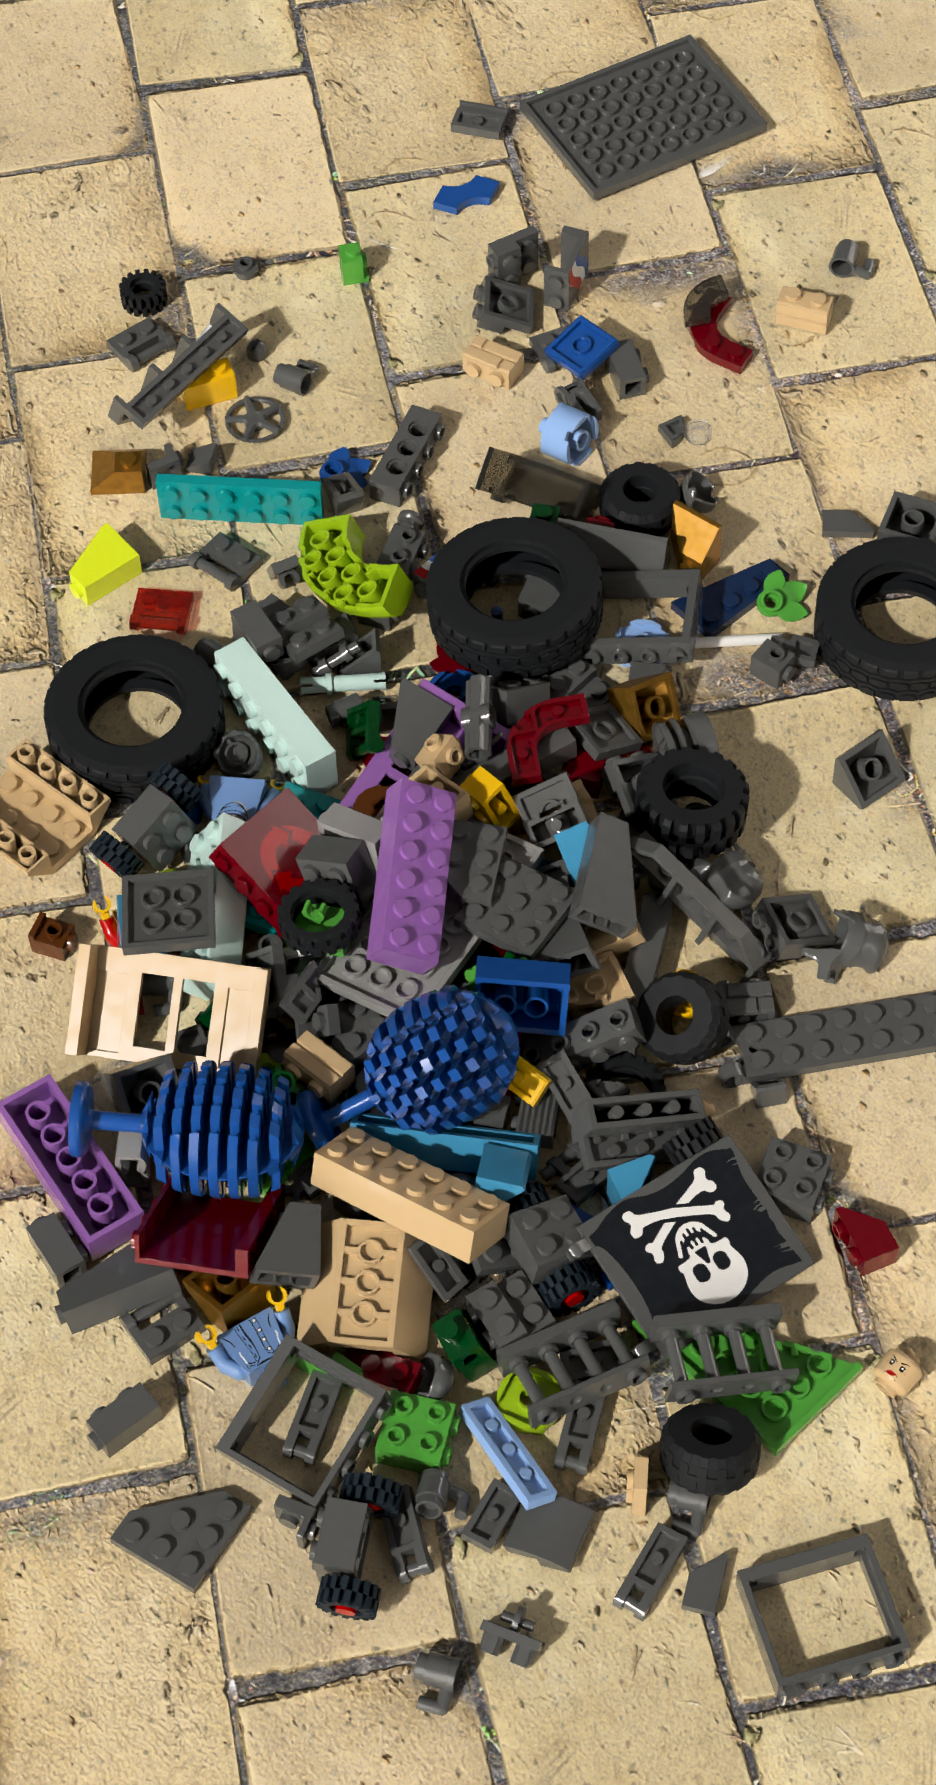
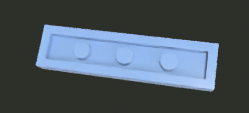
(508, 1453)

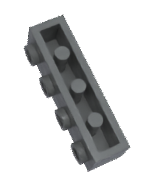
(403, 547)
(590, 1037)

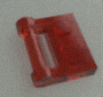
(163, 605)

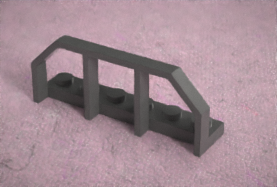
(189, 363)
(699, 905)

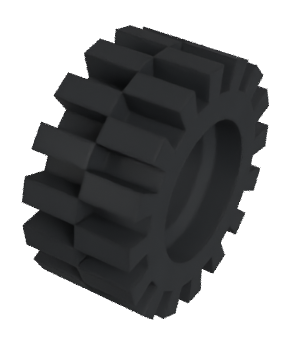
(143, 303)
(692, 1140)

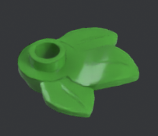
(785, 597)

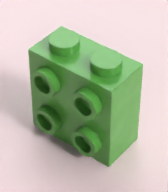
(417, 1433)

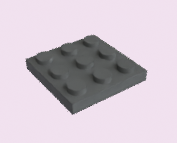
(168, 911)
(523, 912)

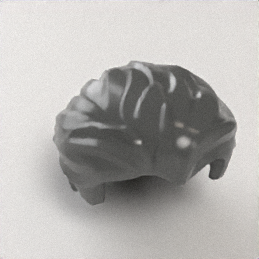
(238, 754)

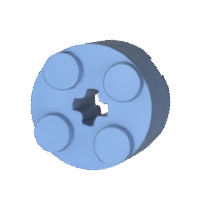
(568, 434)

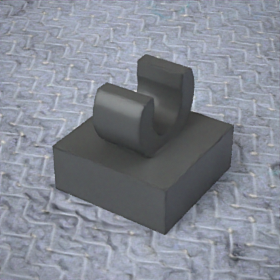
(284, 568)

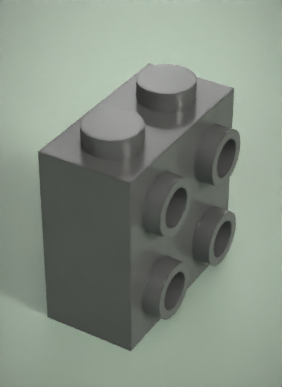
(796, 1178)

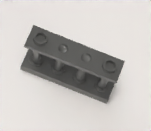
(731, 1323)
(559, 1338)

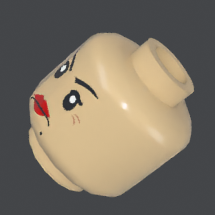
(897, 1372)

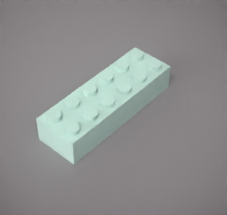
(275, 717)
(229, 903)

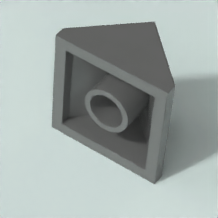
(867, 770)

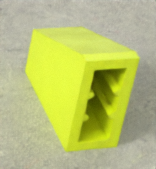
(103, 566)

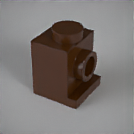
(52, 937)

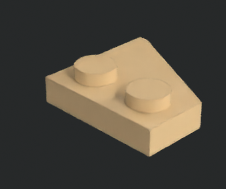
(637, 1484)

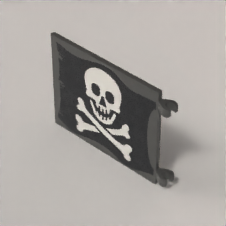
(693, 1241)

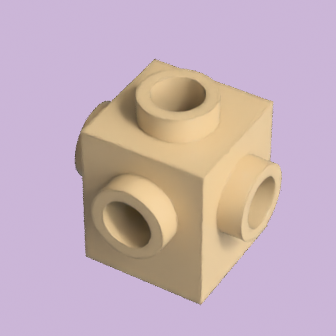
(442, 753)

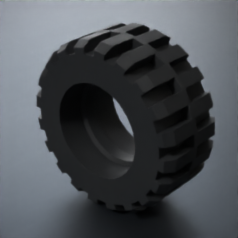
(697, 775)

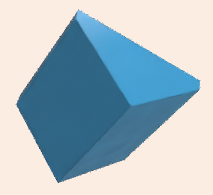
(503, 1171)
(629, 1177)

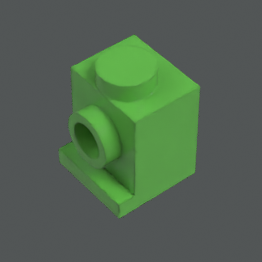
(353, 264)

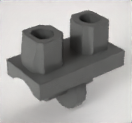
(495, 1635)

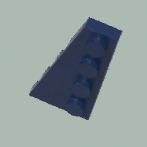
(729, 598)

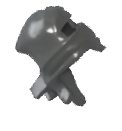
(729, 878)
(856, 945)

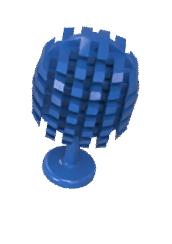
(428, 1066)
(205, 1129)

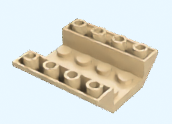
(45, 811)
(367, 1292)

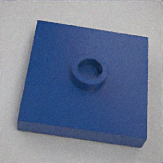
(582, 347)

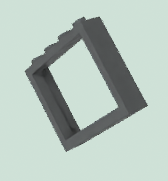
(650, 585)
(264, 1392)
(811, 1563)

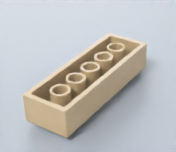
(410, 1194)

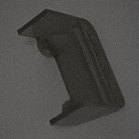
(532, 482)

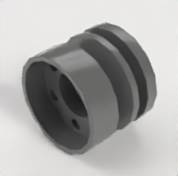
(694, 731)

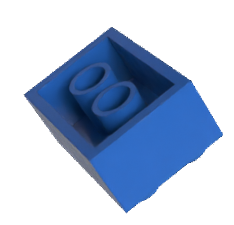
(528, 991)

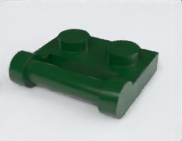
(363, 721)

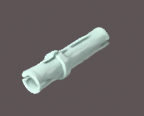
(342, 683)

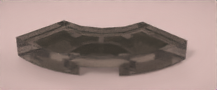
(702, 300)

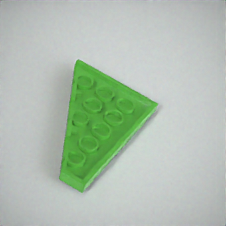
(775, 1415)

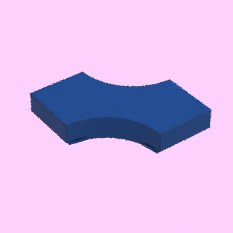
(475, 192)

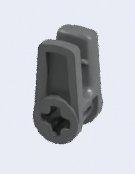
(579, 397)

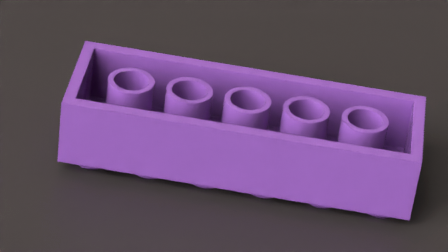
(412, 876)
(82, 1188)

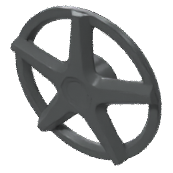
(254, 419)

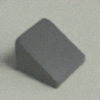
(202, 459)

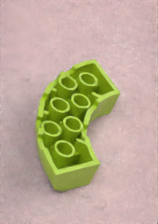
(339, 577)

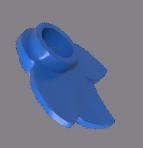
(340, 461)

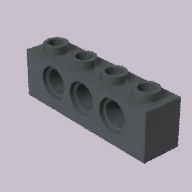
(406, 456)

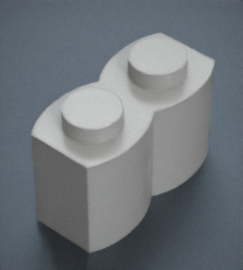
(133, 1160)

